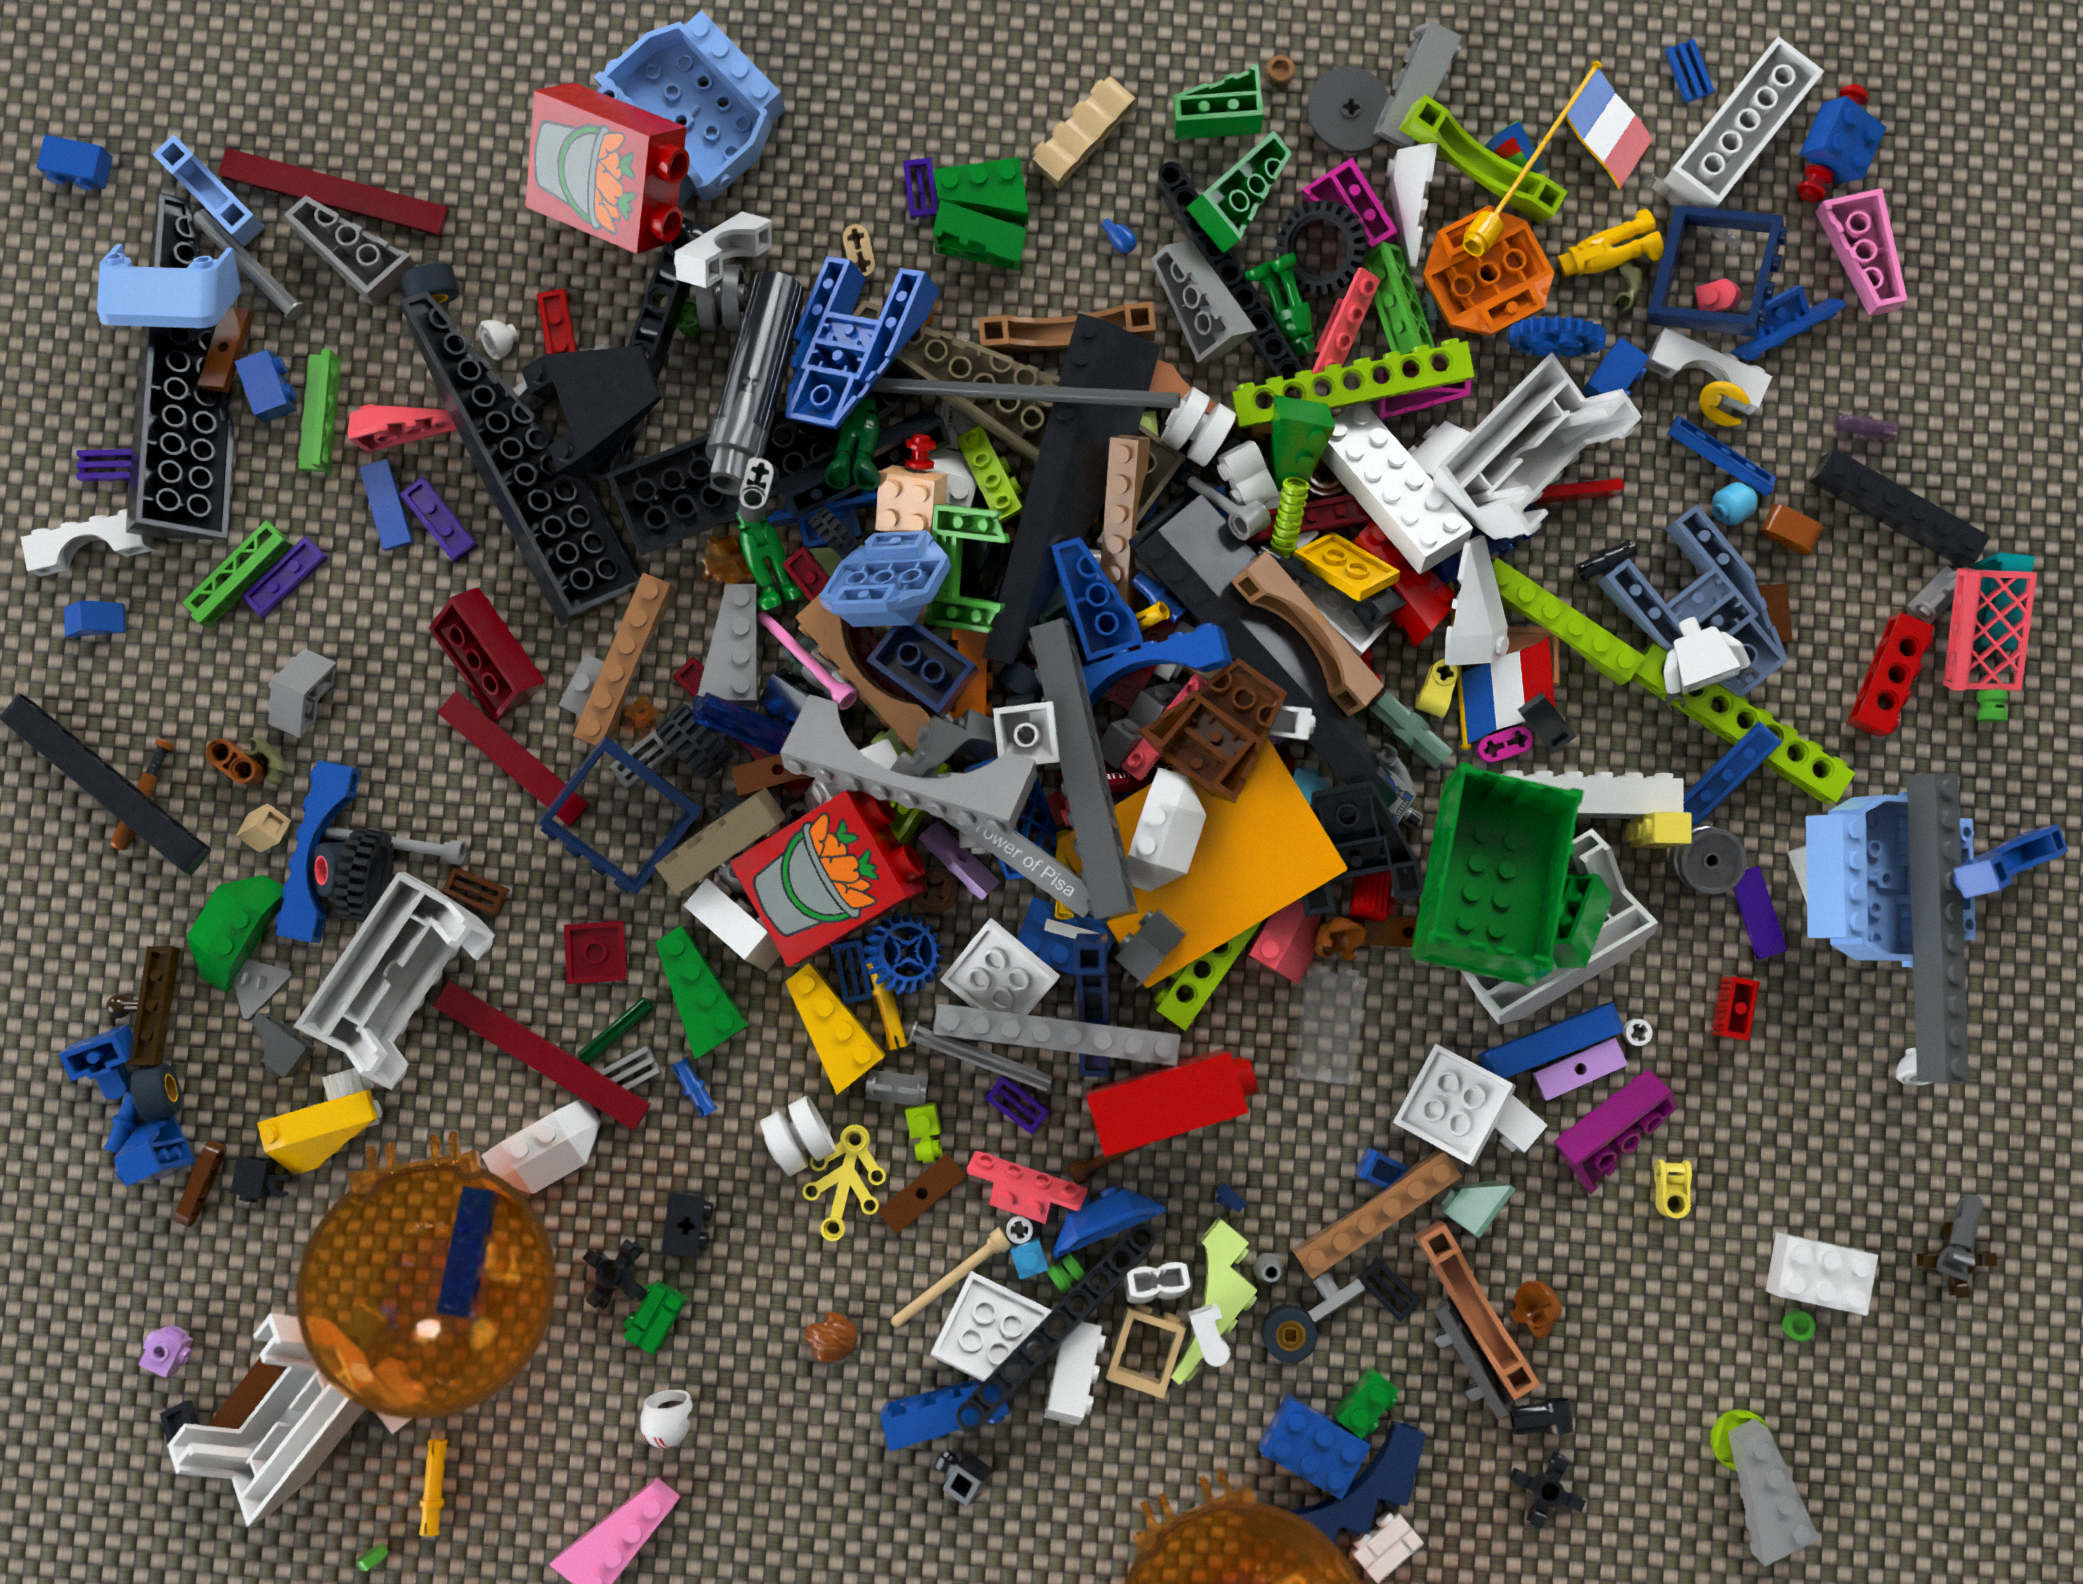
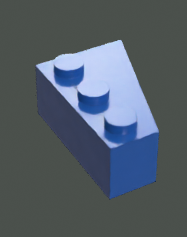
(153, 1152)

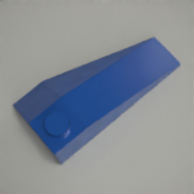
(1093, 603)

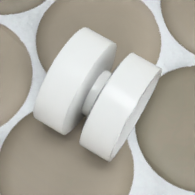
(1192, 423)
(789, 1140)

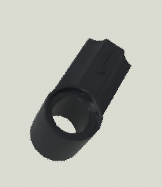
(1551, 1417)

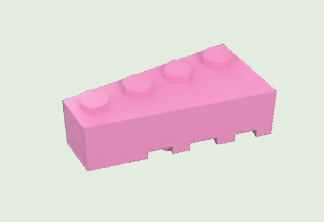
(1866, 247)
(614, 1541)

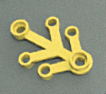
(846, 1176)

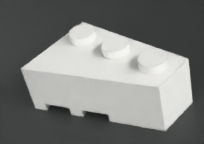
(733, 923)
(1074, 1374)

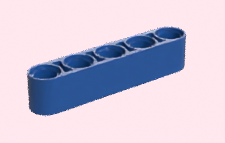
(1552, 1041)

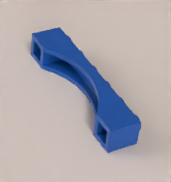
(1201, 650)
(1995, 867)
(302, 909)

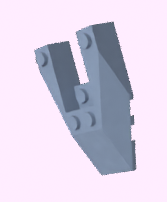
(1719, 598)

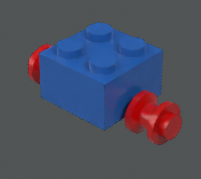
(1839, 143)

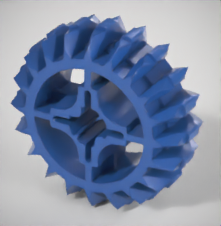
(921, 967)

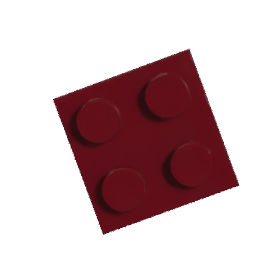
(596, 952)

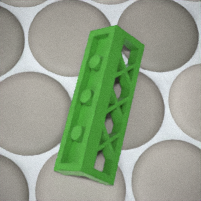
(1397, 299)
(320, 412)
(242, 577)

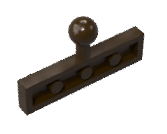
(151, 1008)

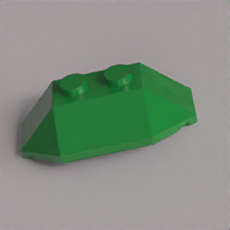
(232, 927)

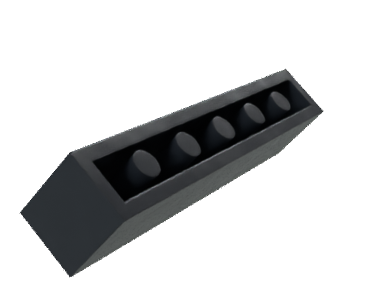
(808, 490)
(1899, 508)

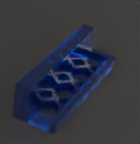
(740, 723)

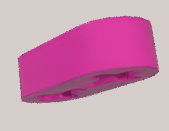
(1506, 751)

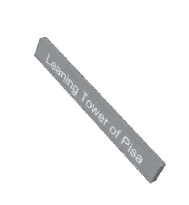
(1020, 855)

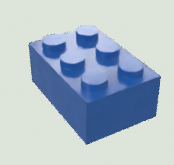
(1050, 947)
(1314, 1446)

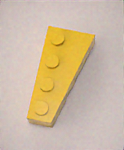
(836, 1033)

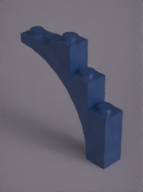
(1093, 992)
(1386, 1478)

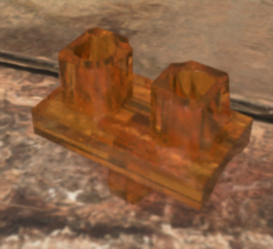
(720, 564)

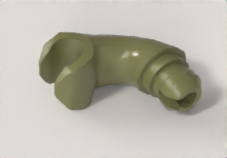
(1634, 281)
(276, 764)

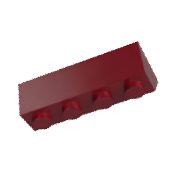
(486, 653)

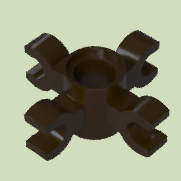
(1955, 1285)

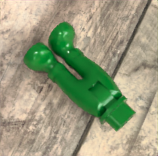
(759, 543)

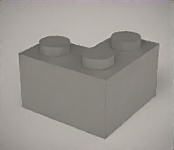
(297, 691)

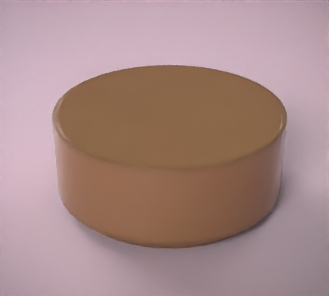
(1280, 70)

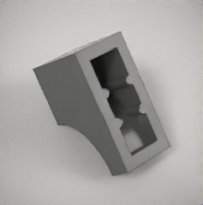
(283, 1048)

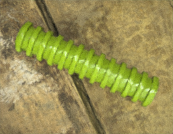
(1289, 516)

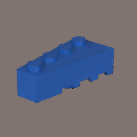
(933, 1414)

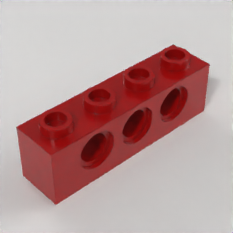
(1866, 711)

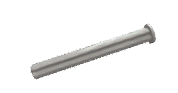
(249, 265)
(980, 1057)

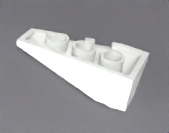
(1409, 181)
(1479, 621)

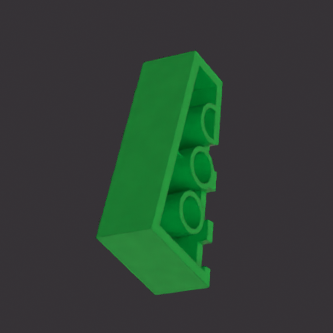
(1234, 198)
(701, 997)

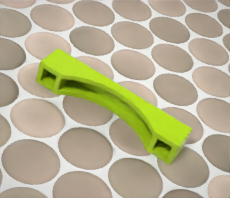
(1433, 123)
(1594, 643)

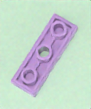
(959, 860)
(1595, 1063)

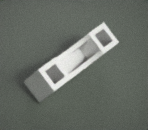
(703, 258)
(1676, 352)
(53, 550)

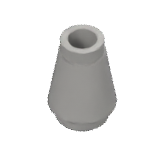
(1262, 1263)

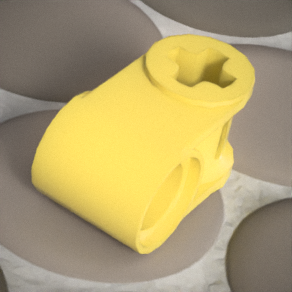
(1437, 693)
(1673, 1185)

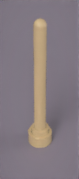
(996, 1243)

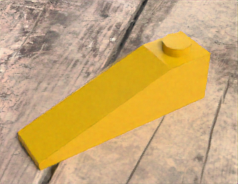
(312, 1134)

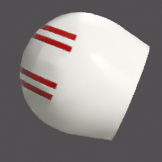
(665, 1426)

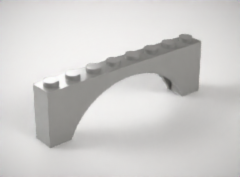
(983, 798)
(1056, 1034)

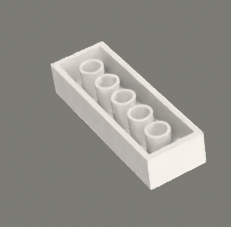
(1743, 125)
(1394, 489)
(1617, 796)

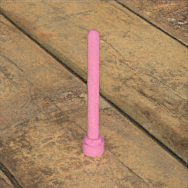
(840, 692)

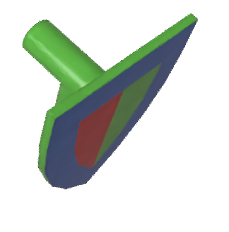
(1514, 146)

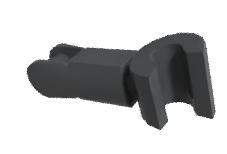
(1955, 1258)

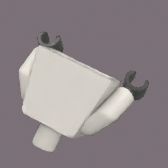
(1702, 660)

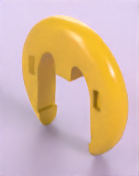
(1711, 397)

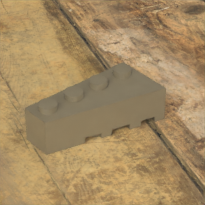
(721, 841)

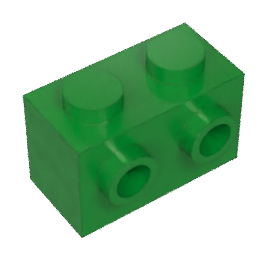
(1366, 1403)

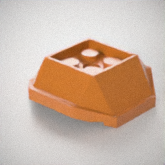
(1481, 306)

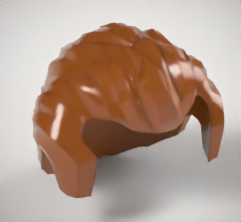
(1339, 935)
(1537, 1307)
(831, 1339)

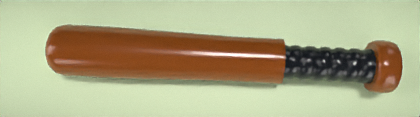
(123, 834)

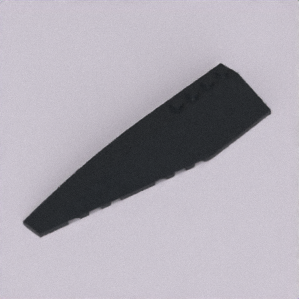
(178, 429)
(1069, 472)
(671, 492)
(549, 514)
(1196, 562)

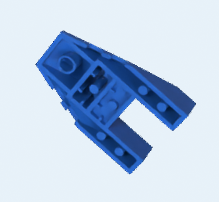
(846, 355)

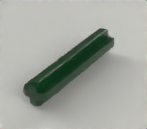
(615, 1030)

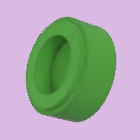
(1798, 1325)
(372, 1557)

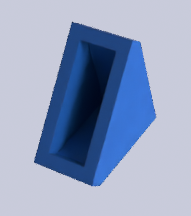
(94, 618)
(1379, 1168)

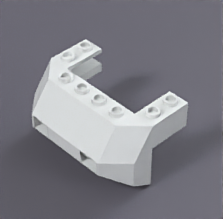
(1526, 447)
(1622, 932)
(389, 973)
(281, 1438)

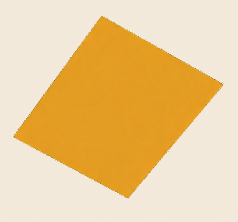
(1244, 866)

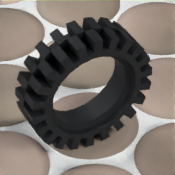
(1355, 240)
(363, 873)

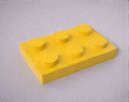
(1347, 566)

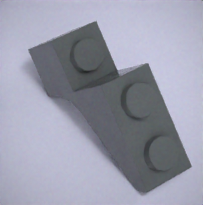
(1124, 734)
(939, 740)

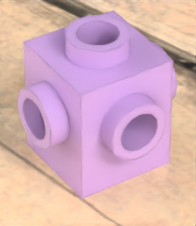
(166, 1350)

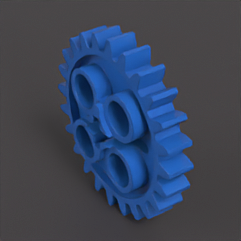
(1558, 335)

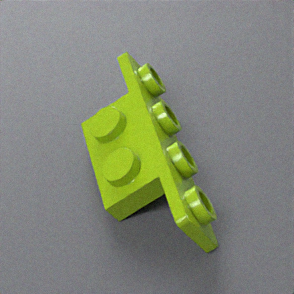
(991, 473)

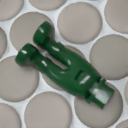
(862, 430)

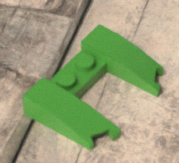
(949, 528)

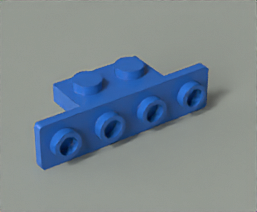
(1787, 316)
(842, 509)

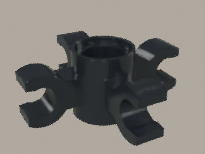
(605, 1274)
(1539, 1509)

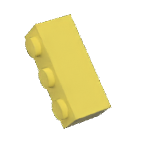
(1659, 830)

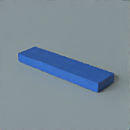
(1722, 455)
(1729, 771)

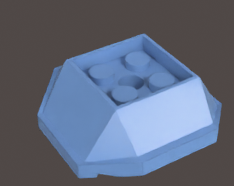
(887, 579)

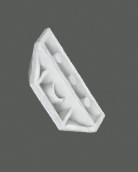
(1165, 832)
(546, 1148)

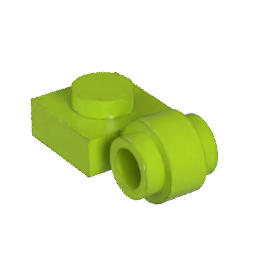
(923, 1123)

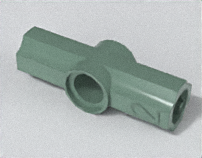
(1411, 730)

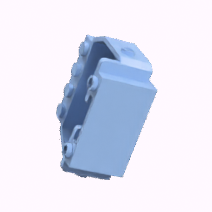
(665, 77)
(1863, 878)

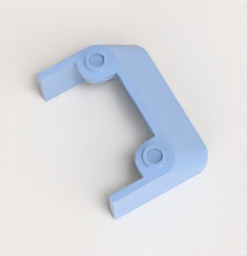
(166, 296)

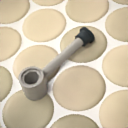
(1243, 520)

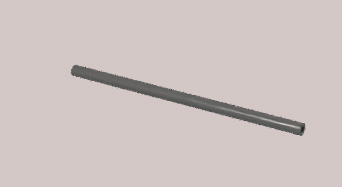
(1029, 392)

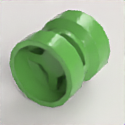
(687, 316)
(1992, 705)
(1061, 1277)

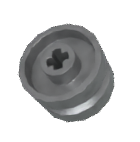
(722, 300)
(1711, 862)

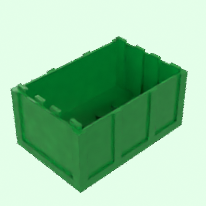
(1496, 876)

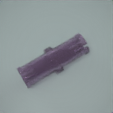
(1866, 426)

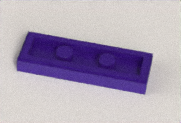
(438, 519)
(284, 577)
(1759, 914)

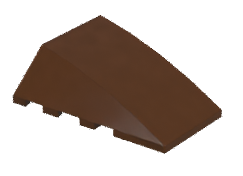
(1219, 729)

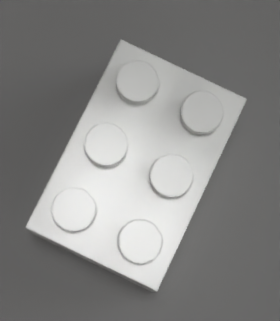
(1821, 1273)

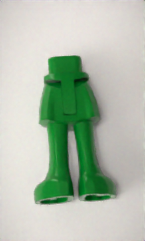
(1292, 320)

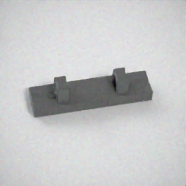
(1485, 1382)

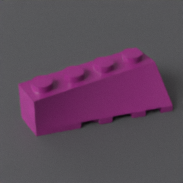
(1615, 1128)

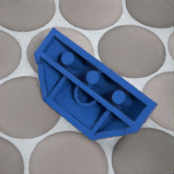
(1103, 1217)

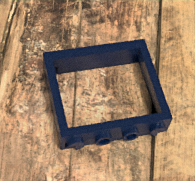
(1710, 321)
(599, 862)

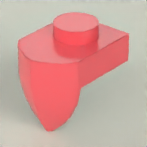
(1718, 296)

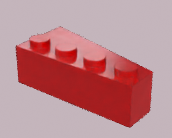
(1425, 594)

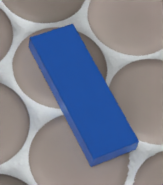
(386, 505)

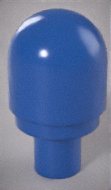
(1120, 236)

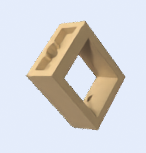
(1135, 1379)

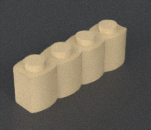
(1083, 132)

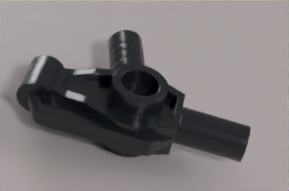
(1294, 568)

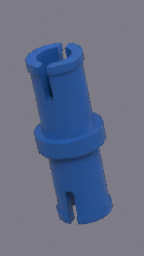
(1156, 593)
(694, 1087)
(123, 1124)

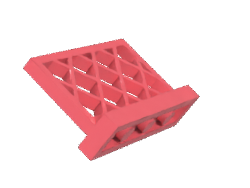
(1963, 633)

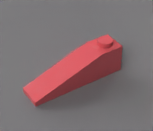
(389, 426)
(1286, 941)

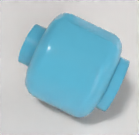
(1735, 503)

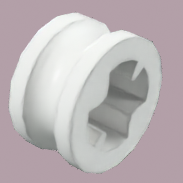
(1646, 1034)
(1013, 1236)

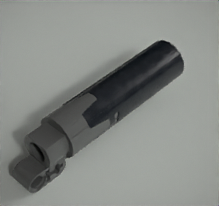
(753, 391)

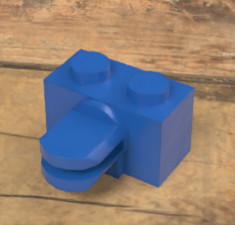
(101, 1059)

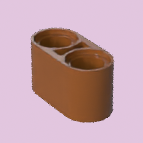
(1791, 529)
(235, 762)

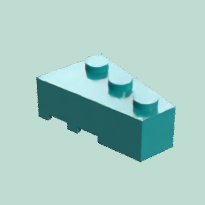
(2001, 562)

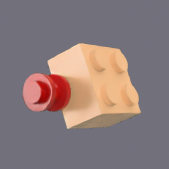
(909, 494)

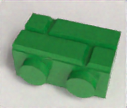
(654, 1317)

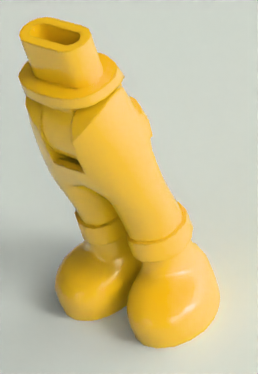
(1598, 255)

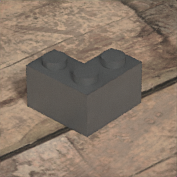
(1151, 944)

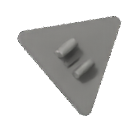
(257, 984)

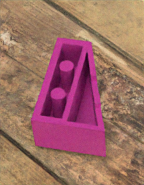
(1350, 188)
(1420, 400)

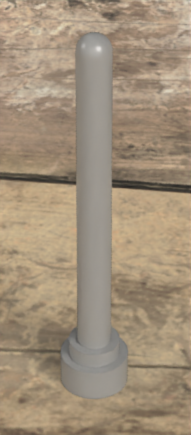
(451, 851)

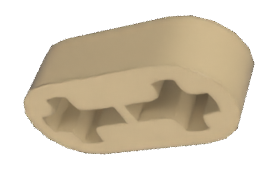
(865, 251)

